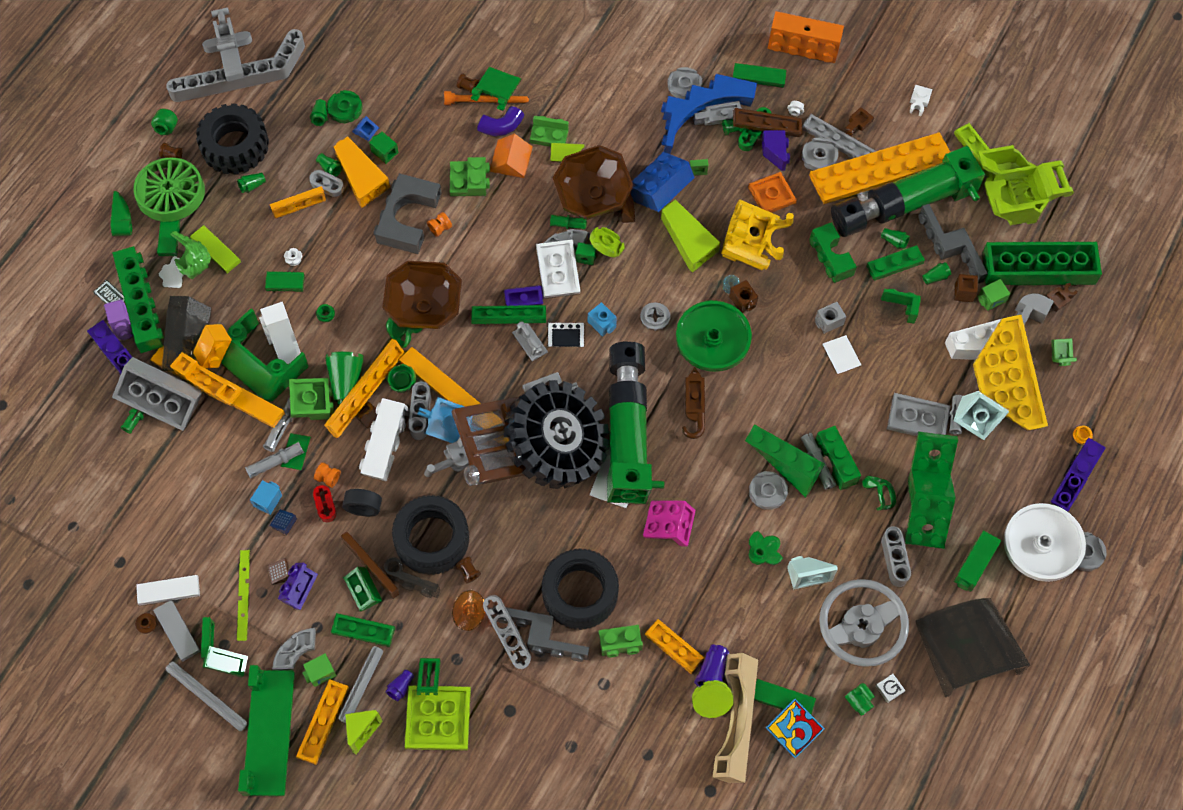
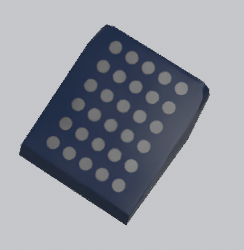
(283, 521)

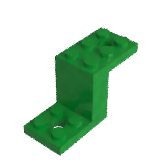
(931, 490)

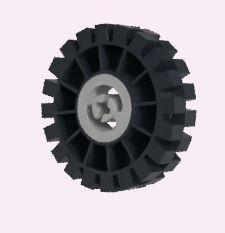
(539, 445)

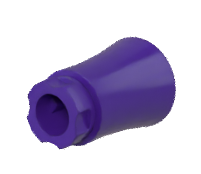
(713, 665)

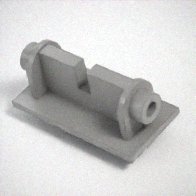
(529, 341)

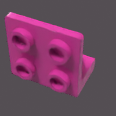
(670, 521)

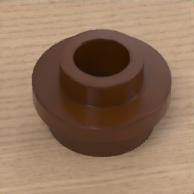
(149, 627)

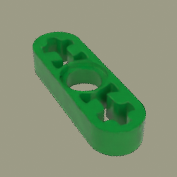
(754, 136)

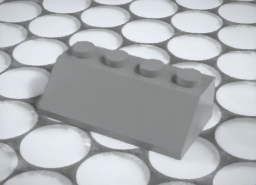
(157, 393)

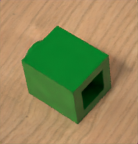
(383, 147)

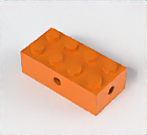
(805, 37)

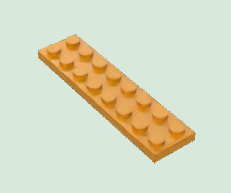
(878, 168)

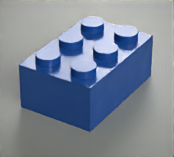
(661, 181)

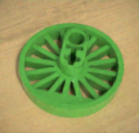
(174, 189)

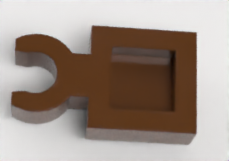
(1061, 297)

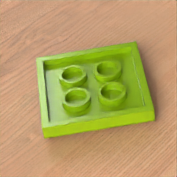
(439, 719)

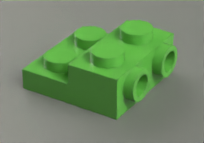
(469, 177)
(310, 398)

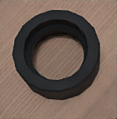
(362, 502)

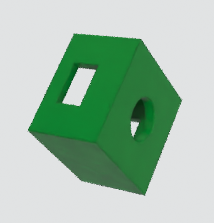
(585, 251)

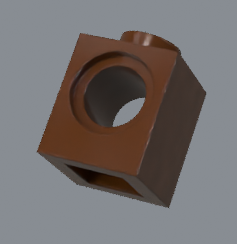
(966, 288)
(740, 290)

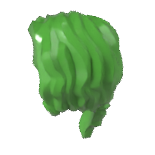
(195, 257)

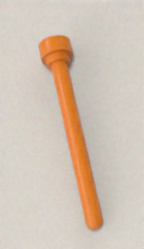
(450, 98)

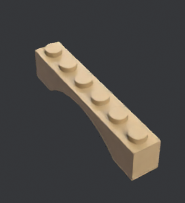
(732, 758)

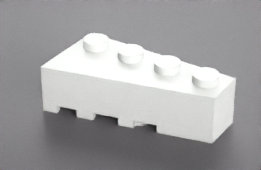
(384, 439)

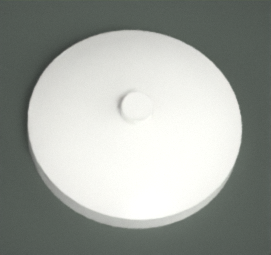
(1044, 542)

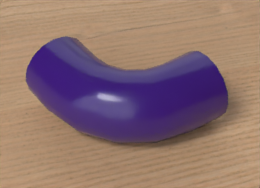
(503, 125)

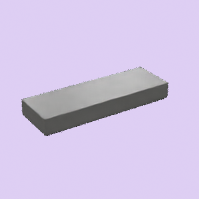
(176, 630)

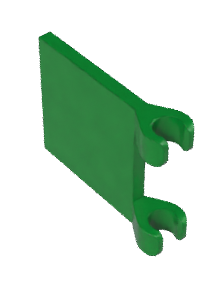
(497, 85)

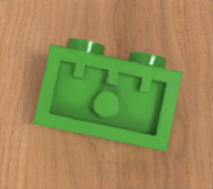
(549, 131)
(620, 640)

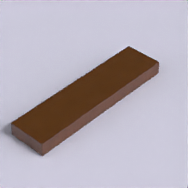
(766, 122)
(370, 565)

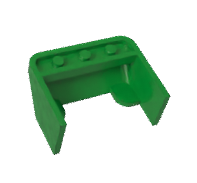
(262, 380)

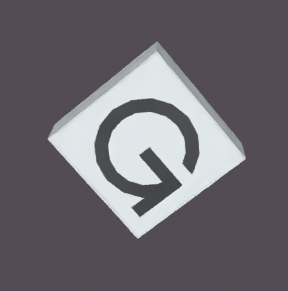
(890, 688)

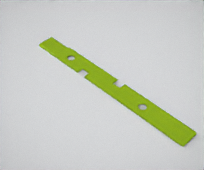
(242, 624)

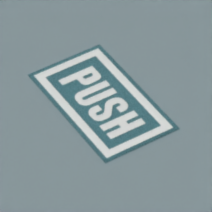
(108, 293)

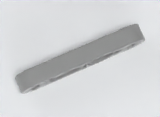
(503, 633)

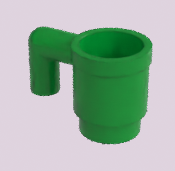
(860, 699)

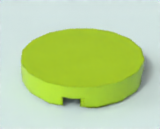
(607, 242)
(712, 699)

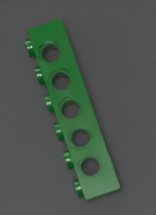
(145, 339)

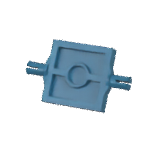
(441, 421)

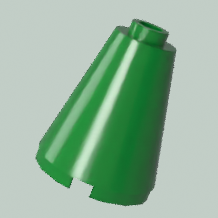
(343, 373)

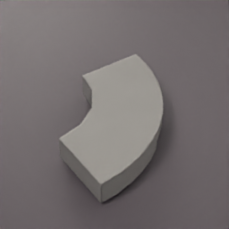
(572, 234)
(293, 648)

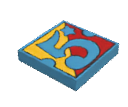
(795, 728)

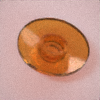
(463, 607)

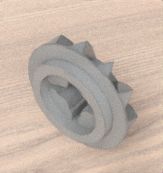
(661, 311)

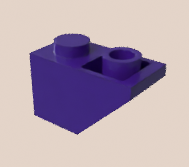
(774, 148)

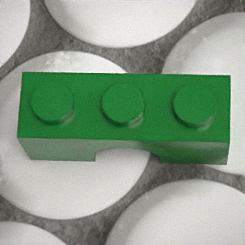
(837, 265)
(844, 468)

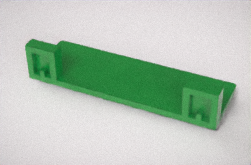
(268, 733)

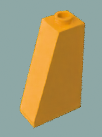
(362, 174)

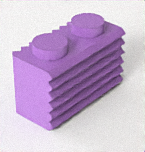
(119, 319)

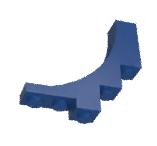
(720, 91)

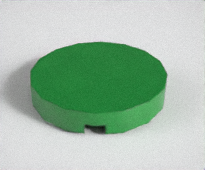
(344, 106)

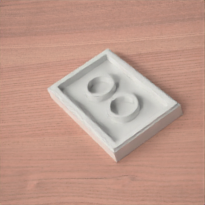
(558, 268)

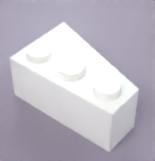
(969, 341)

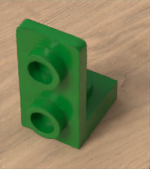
(909, 299)

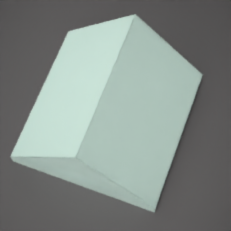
(979, 414)

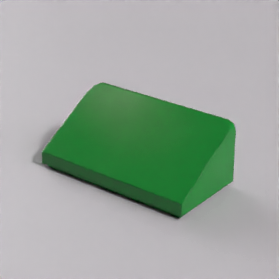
(362, 588)

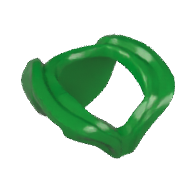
(397, 332)
(874, 482)

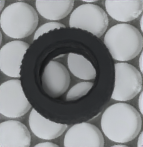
(424, 508)
(587, 561)

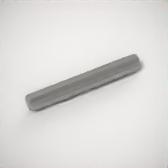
(361, 683)

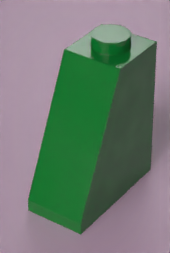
(976, 561)

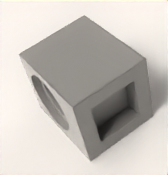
(833, 311)

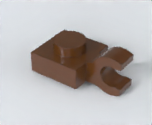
(858, 120)

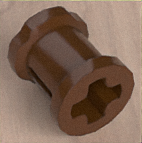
(466, 83)
(165, 149)
(468, 570)

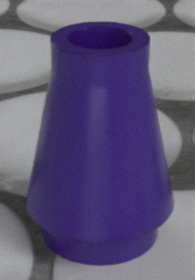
(399, 686)

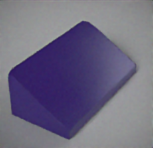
(523, 296)

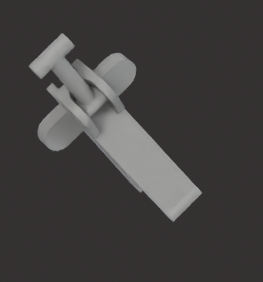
(227, 43)
(455, 457)

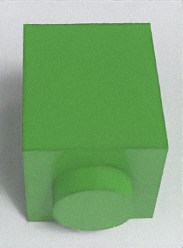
(993, 295)
(318, 670)

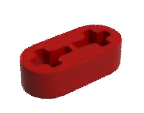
(320, 505)

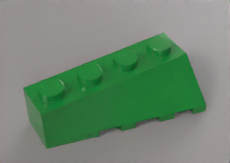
(788, 460)

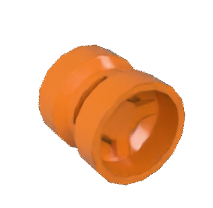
(439, 224)
(326, 474)

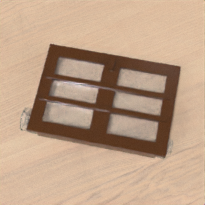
(484, 442)

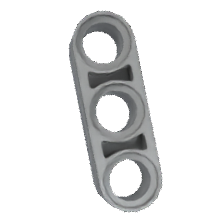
(416, 402)
(896, 547)

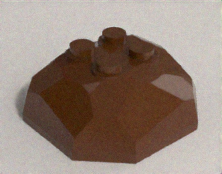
(593, 182)
(422, 295)

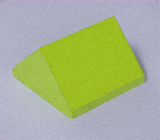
(361, 727)

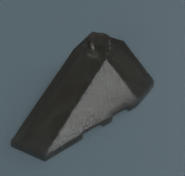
(183, 327)

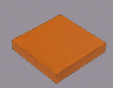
(772, 193)

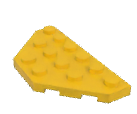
(1008, 374)

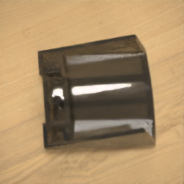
(969, 644)

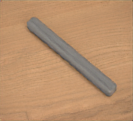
(206, 696)

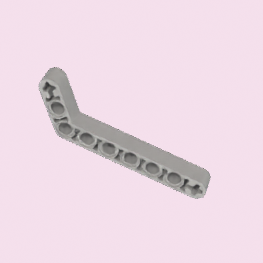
(215, 82)

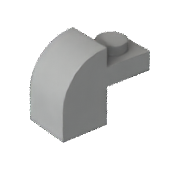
(1034, 306)

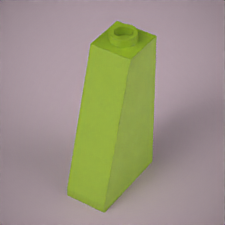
(689, 235)

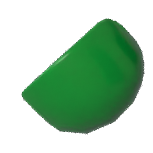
(401, 378)

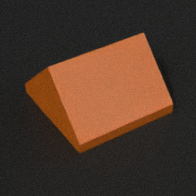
(511, 156)

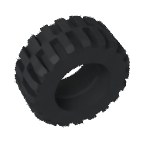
(227, 120)

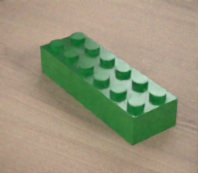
(1042, 263)

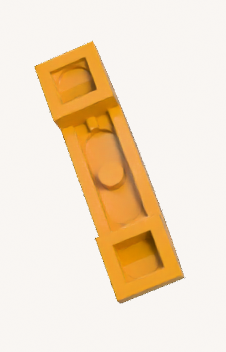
(205, 380)

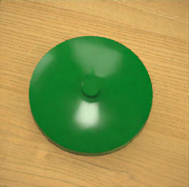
(713, 336)

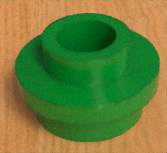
(323, 309)

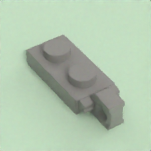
(716, 113)

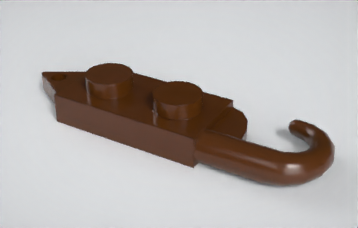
(695, 403)

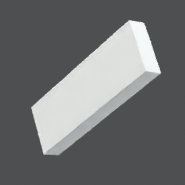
(168, 590)

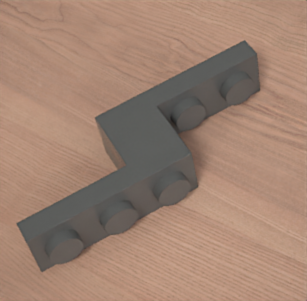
(952, 243)
(540, 635)

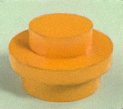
(1081, 434)

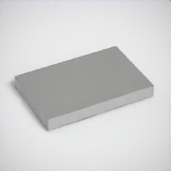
(915, 414)

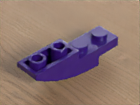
(110, 345)
(1077, 474)

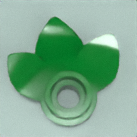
(766, 547)

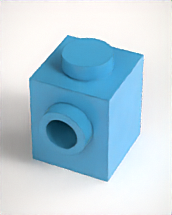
(602, 319)
(266, 497)

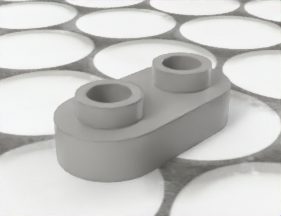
(328, 183)

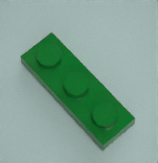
(895, 263)

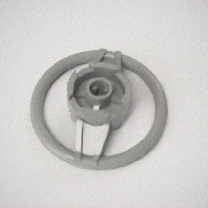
(873, 617)

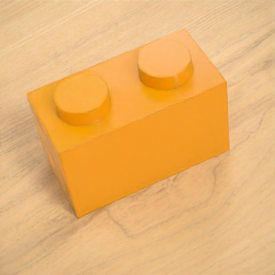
(212, 346)

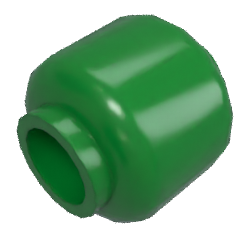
(164, 121)

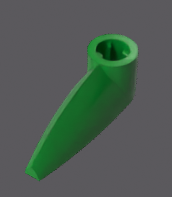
(120, 217)

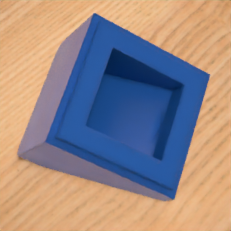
(365, 128)

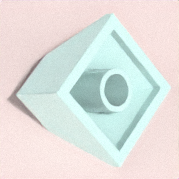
(810, 572)

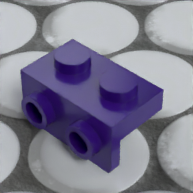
(297, 586)

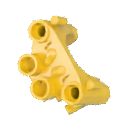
(746, 248)

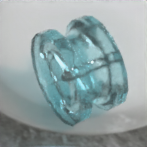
(730, 278)

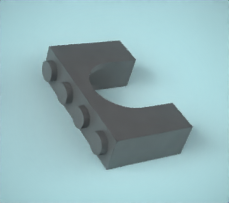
(405, 191)

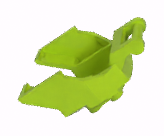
(1019, 188)

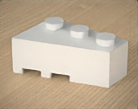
(279, 332)

